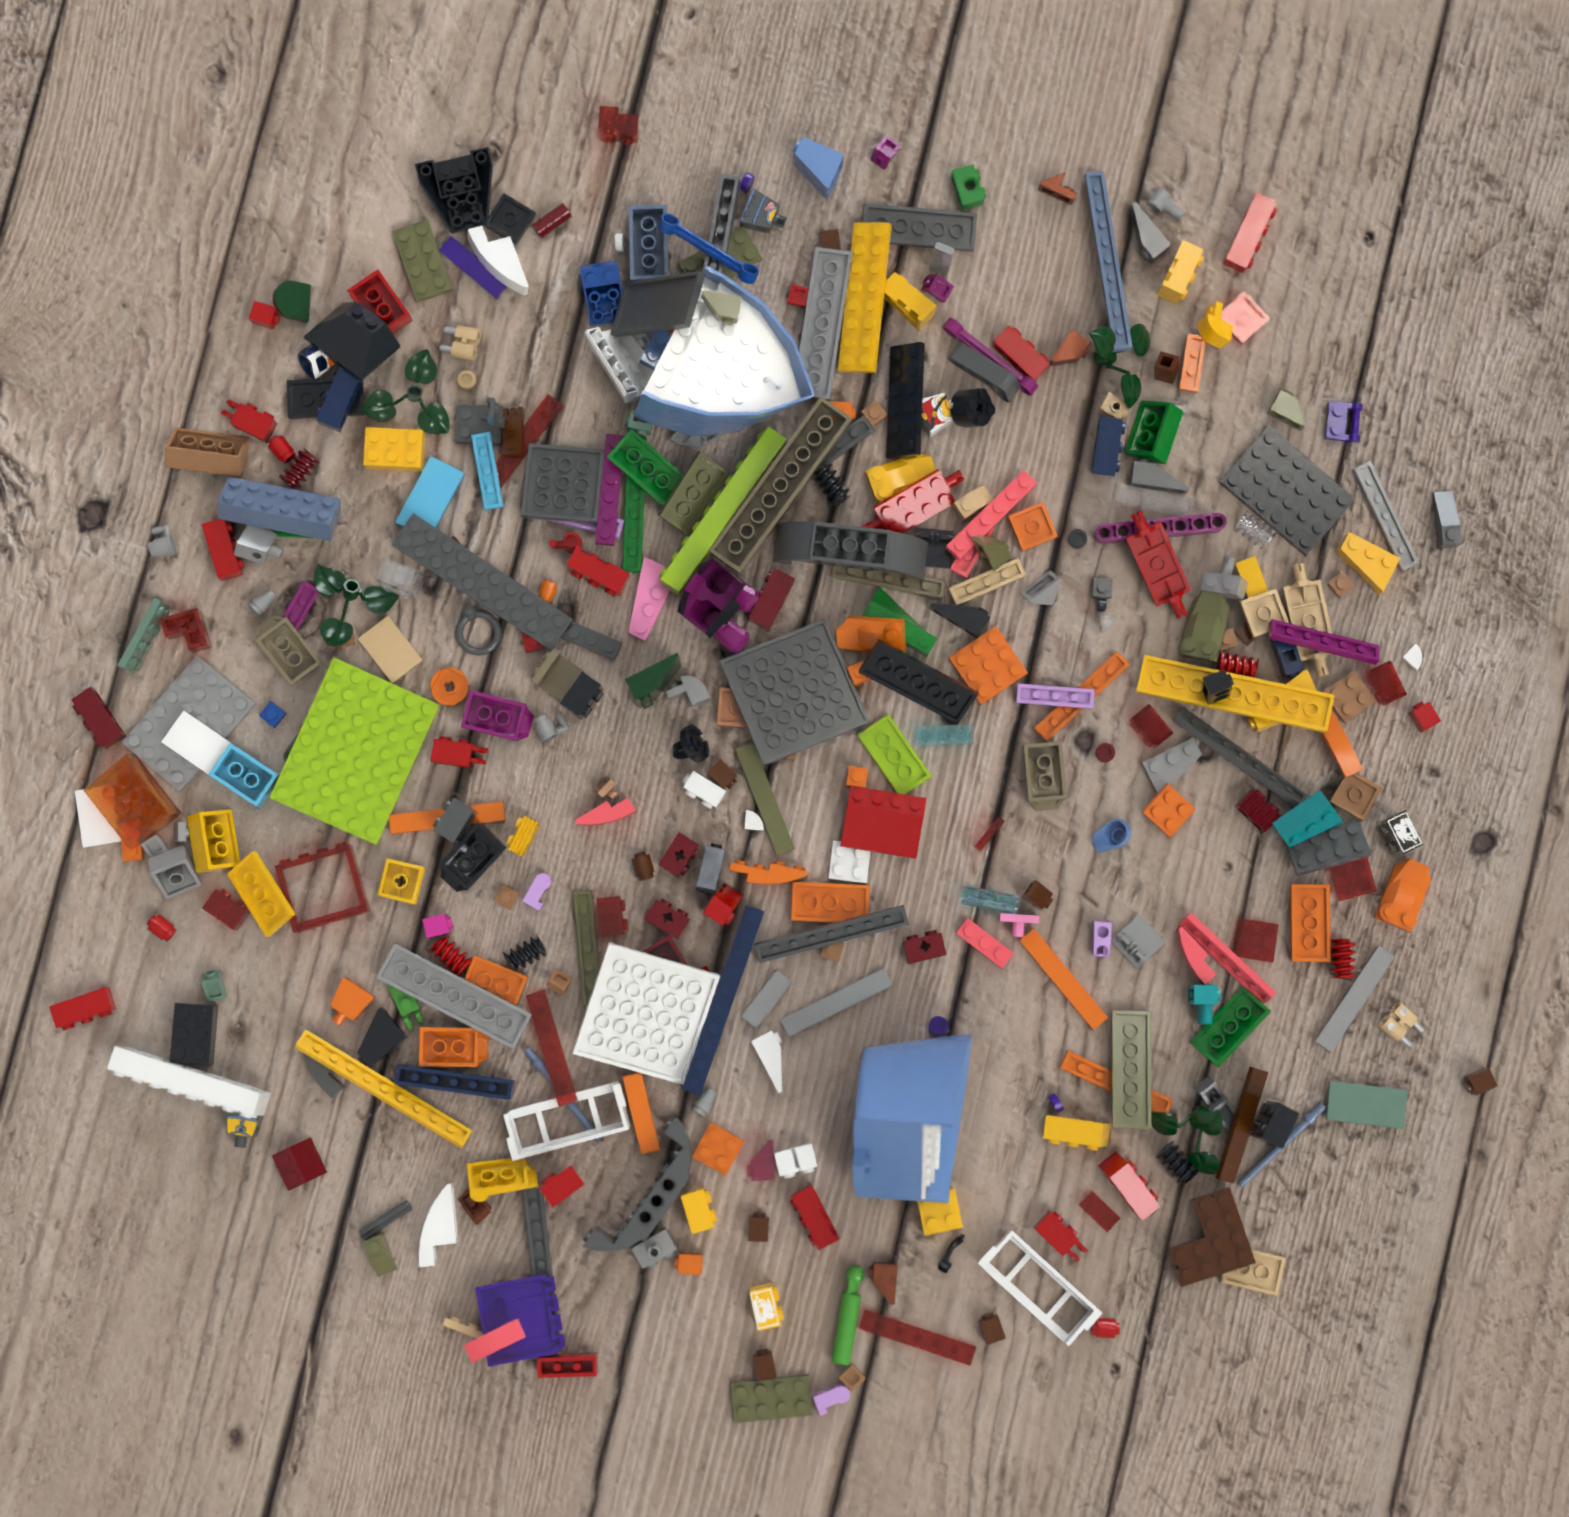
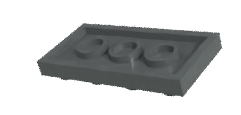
(1330, 848)

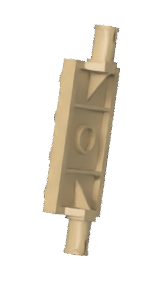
(1308, 609)

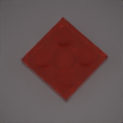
(1244, 316)
(1353, 879)
(1256, 940)

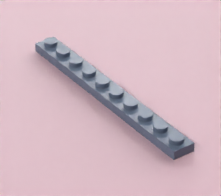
(1108, 260)

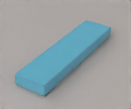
(487, 471)

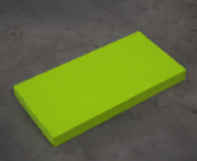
(894, 755)

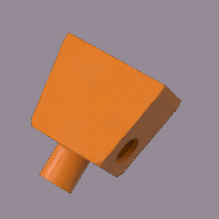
(350, 1001)

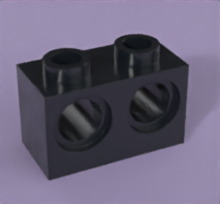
(1217, 686)

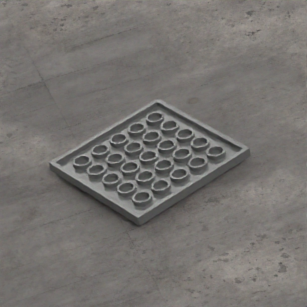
(794, 692)

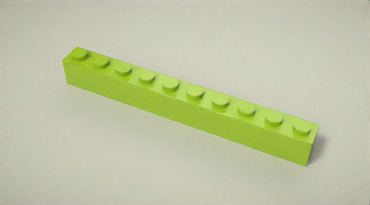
(719, 515)

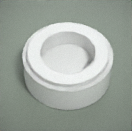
(620, 242)

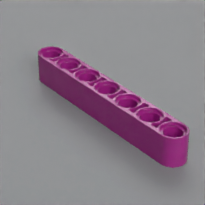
(1168, 524)

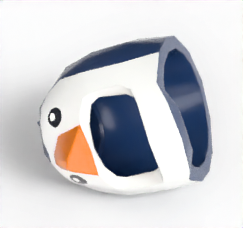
(314, 361)

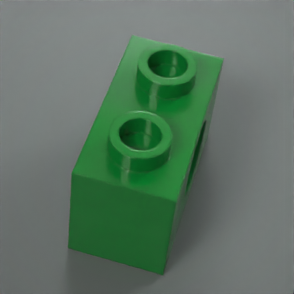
(968, 198)

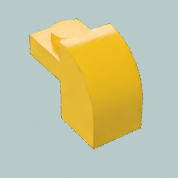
(1213, 329)

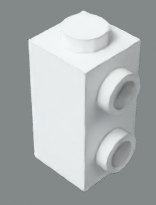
(704, 789)

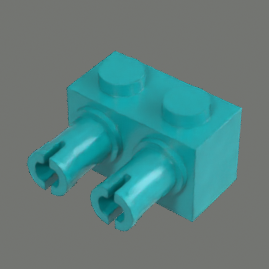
(1204, 998)

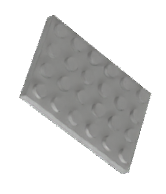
(205, 697)

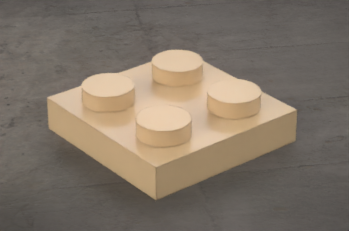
(1261, 610)

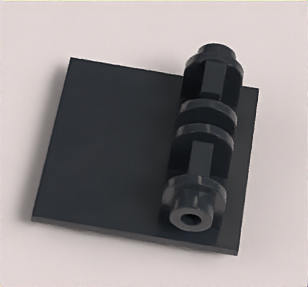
(937, 540)

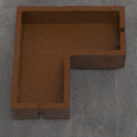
(1223, 1244)

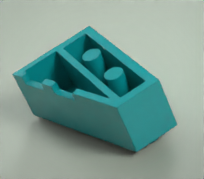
(1307, 819)

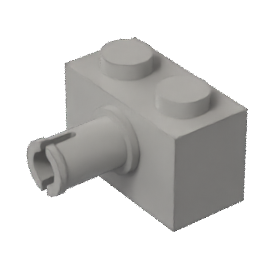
(1224, 582)
(654, 1249)

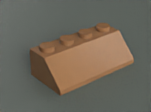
(207, 452)

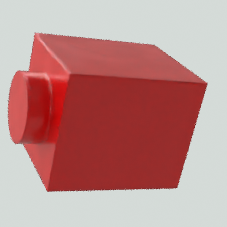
(264, 315)
(1424, 716)

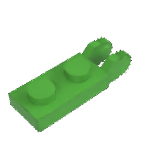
(406, 1004)

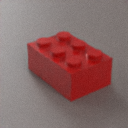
(380, 299)

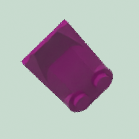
(497, 716)

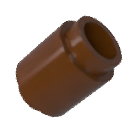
(643, 866)

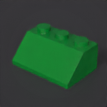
(1154, 431)

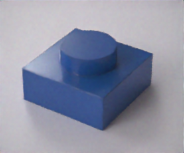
(272, 714)

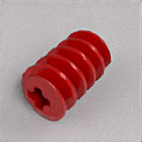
(1237, 666)
(450, 955)
(1343, 958)

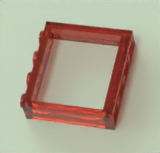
(333, 917)

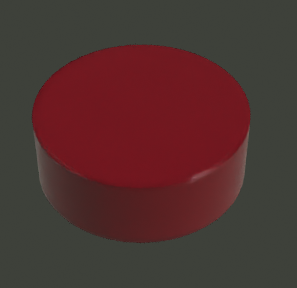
(1105, 752)

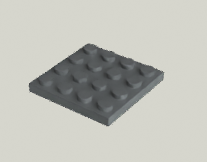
(562, 483)

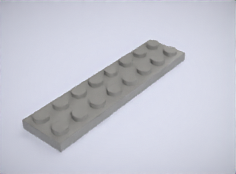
(824, 317)
(454, 996)

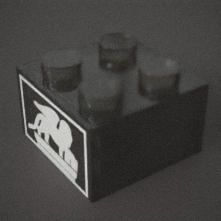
(1399, 834)

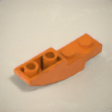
(776, 875)

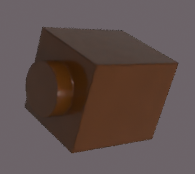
(1166, 367)
(722, 775)
(1479, 1081)
(758, 1227)
(991, 1328)
(764, 1365)

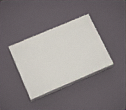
(195, 742)
(93, 825)

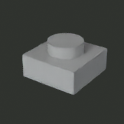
(181, 832)
(154, 845)

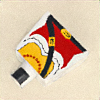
(936, 413)

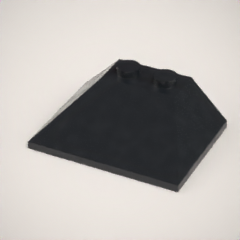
(354, 339)

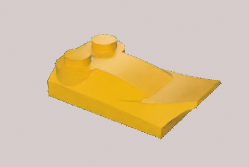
(897, 475)
(499, 1177)

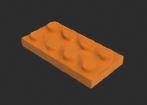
(828, 901)
(1310, 923)

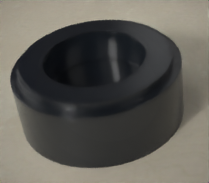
(1077, 539)

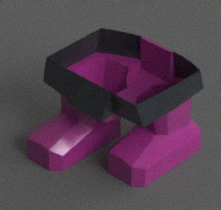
(713, 608)

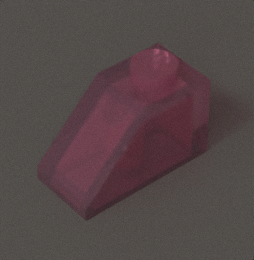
(762, 1164)

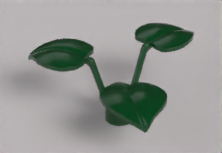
(1104, 340)
(423, 369)
(329, 581)
(1202, 1119)

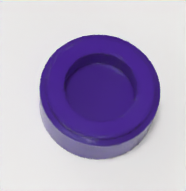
(747, 182)
(938, 1025)
(1055, 1102)

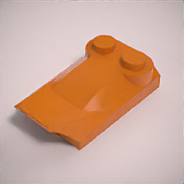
(862, 633)
(1404, 895)
(452, 1047)

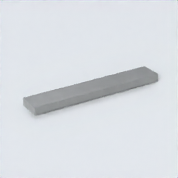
(1385, 515)
(1354, 999)
(836, 1002)

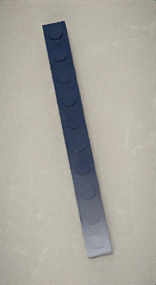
(723, 1000)

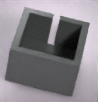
(454, 821)

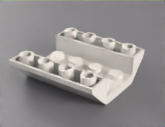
(621, 361)

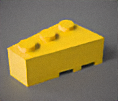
(1181, 272)
(908, 301)
(1368, 561)
(1076, 1132)

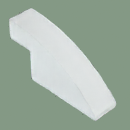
(499, 259)
(439, 1227)

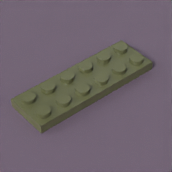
(1131, 1069)

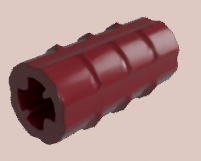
(551, 220)

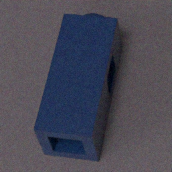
(1287, 658)

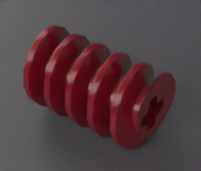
(299, 469)

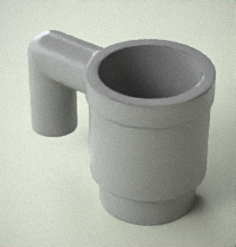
(163, 545)
(546, 729)

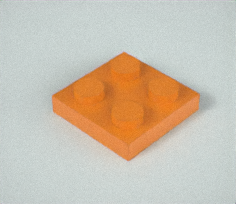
(1032, 526)
(1168, 810)
(718, 1148)

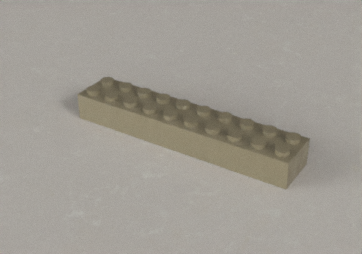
(780, 486)

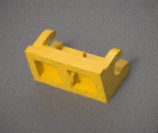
(1251, 572)

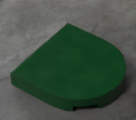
(293, 300)

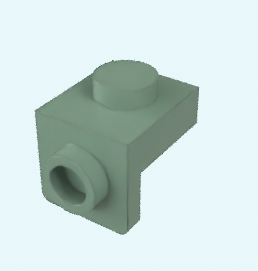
(640, 428)

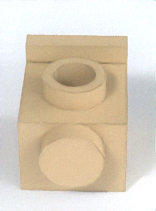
(1108, 410)

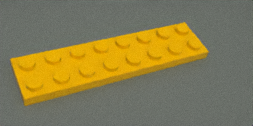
(865, 297)

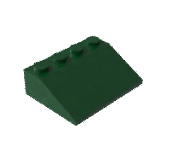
(651, 682)

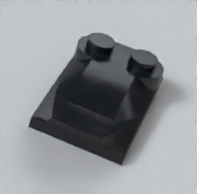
(471, 858)

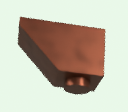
(1071, 350)
(884, 1278)

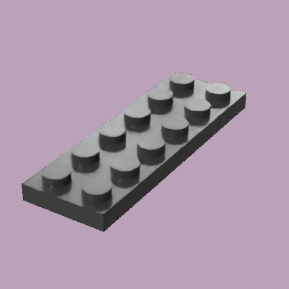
(925, 226)

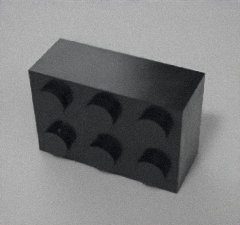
(194, 1033)
(1274, 1124)

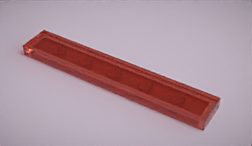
(532, 432)
(551, 1048)
(917, 1337)

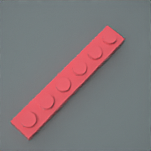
(991, 514)
(1227, 958)

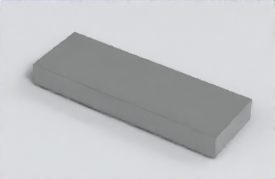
(766, 999)

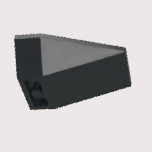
(459, 189)

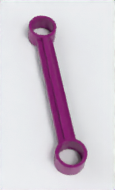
(957, 331)

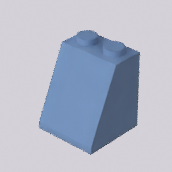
(818, 164)

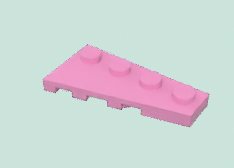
(648, 600)

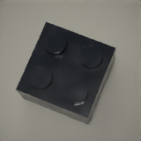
(582, 696)

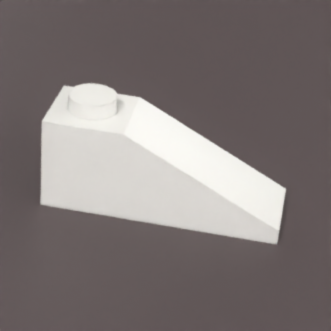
(770, 1055)

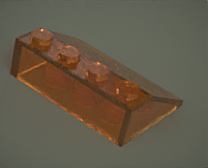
(132, 801)

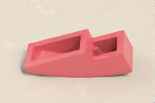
(606, 814)
(1194, 956)
(494, 1340)

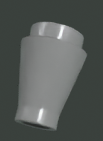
(262, 602)
(704, 1102)

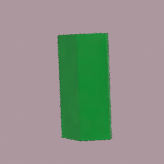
(645, 466)
(1230, 1027)

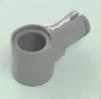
(1161, 202)

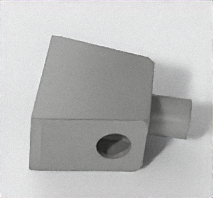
(257, 544)

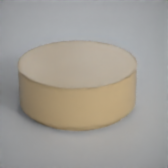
(466, 380)

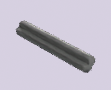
(385, 1220)

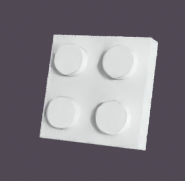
(848, 864)

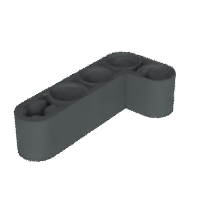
(985, 370)

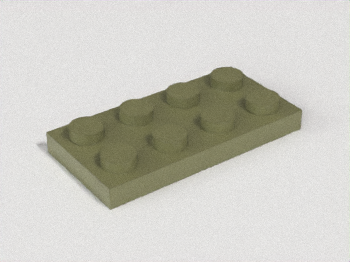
(740, 248)
(422, 260)
(693, 493)
(771, 1398)

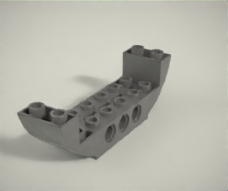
(851, 548)
(638, 1228)

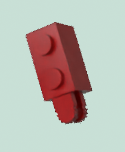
(251, 421)
(456, 753)
(1058, 1235)

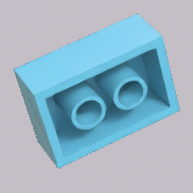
(244, 775)

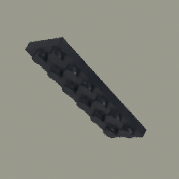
(905, 400)
(918, 681)

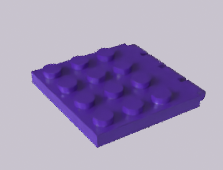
(533, 1307)

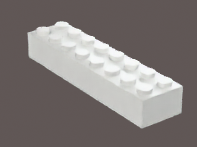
(188, 1081)

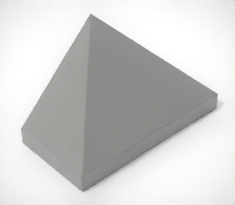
(1043, 590)

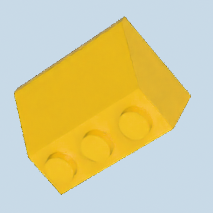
(213, 840)

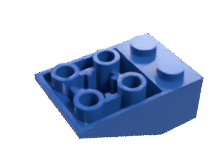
(601, 291)

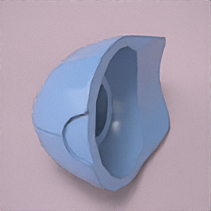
(1110, 835)

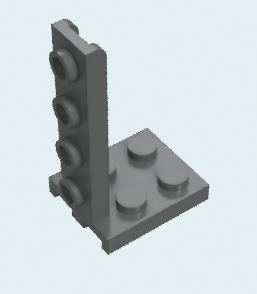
(479, 419)

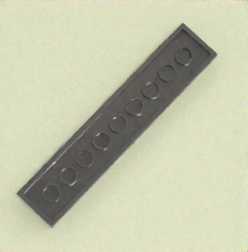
(482, 582)

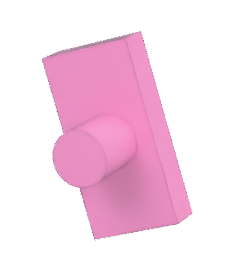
(1018, 922)

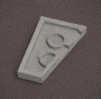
(1171, 764)

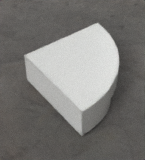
(1413, 657)
(753, 821)

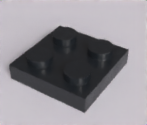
(510, 218)

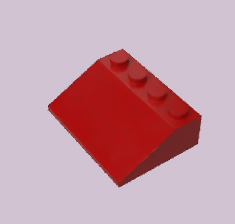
(883, 822)

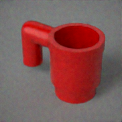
(569, 542)

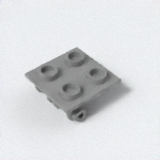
(1138, 941)

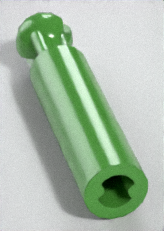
(847, 1317)

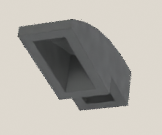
(323, 1077)
(1215, 1099)

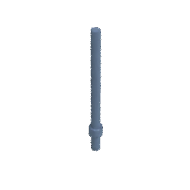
(539, 1064)
(1308, 1119)

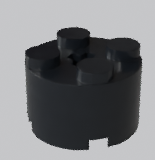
(972, 408)

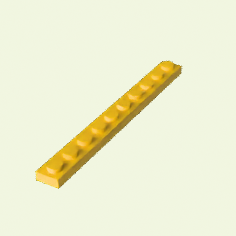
(383, 1089)

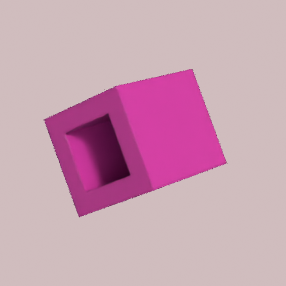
(437, 925)

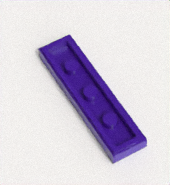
(472, 267)

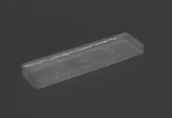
(1154, 500)

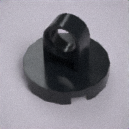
(692, 744)

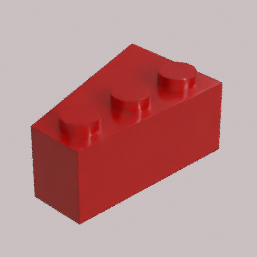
(723, 905)
(560, 1186)
(814, 1217)

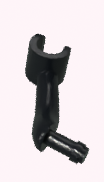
(944, 1265)

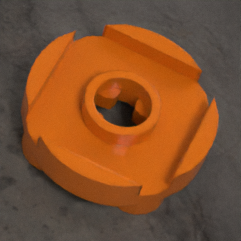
(447, 676)

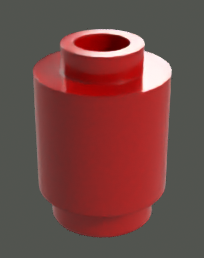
(281, 449)
(161, 927)
(1105, 1328)

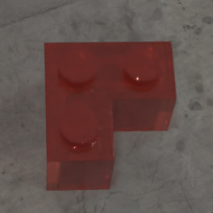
(617, 126)
(188, 624)

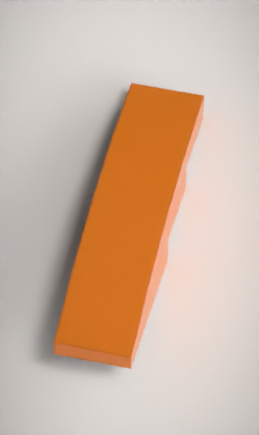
(1340, 748)
(641, 1112)

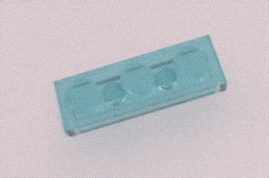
(944, 735)
(989, 899)

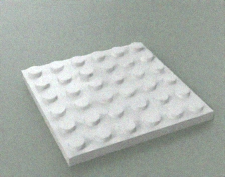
(645, 1013)

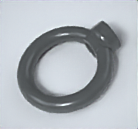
(472, 613)

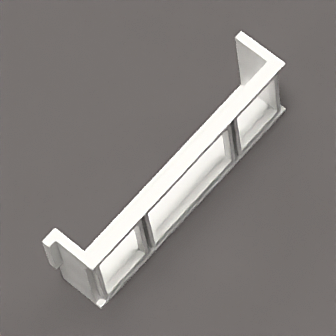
(513, 1140)
(1086, 1321)

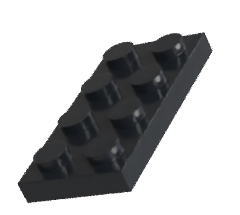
(307, 396)

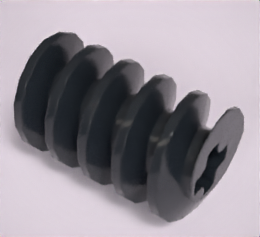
(831, 485)
(525, 954)
(1177, 1163)

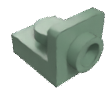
(213, 985)

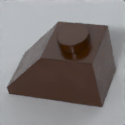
(1038, 895)

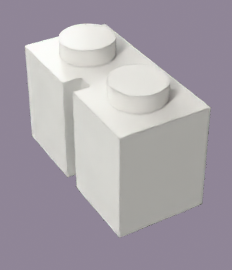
(796, 1159)

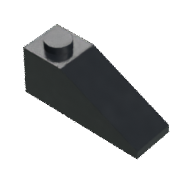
(965, 617)

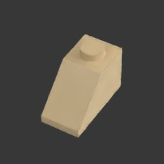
(972, 503)

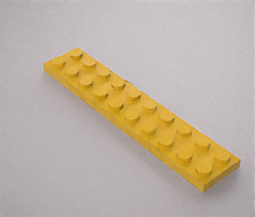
(1248, 698)

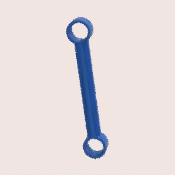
(746, 271)

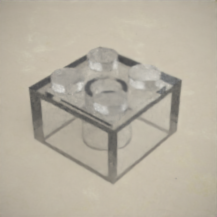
(399, 578)

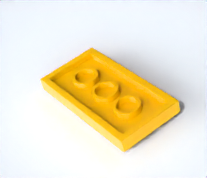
(261, 894)

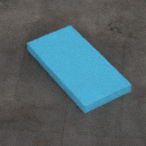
(431, 493)

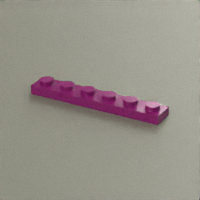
(609, 495)
(1323, 642)

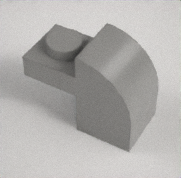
(693, 687)

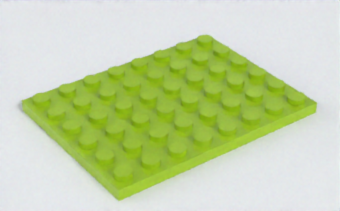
(354, 751)

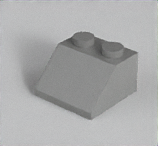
(174, 872)

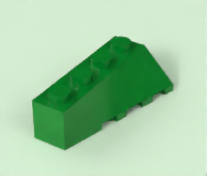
(885, 607)

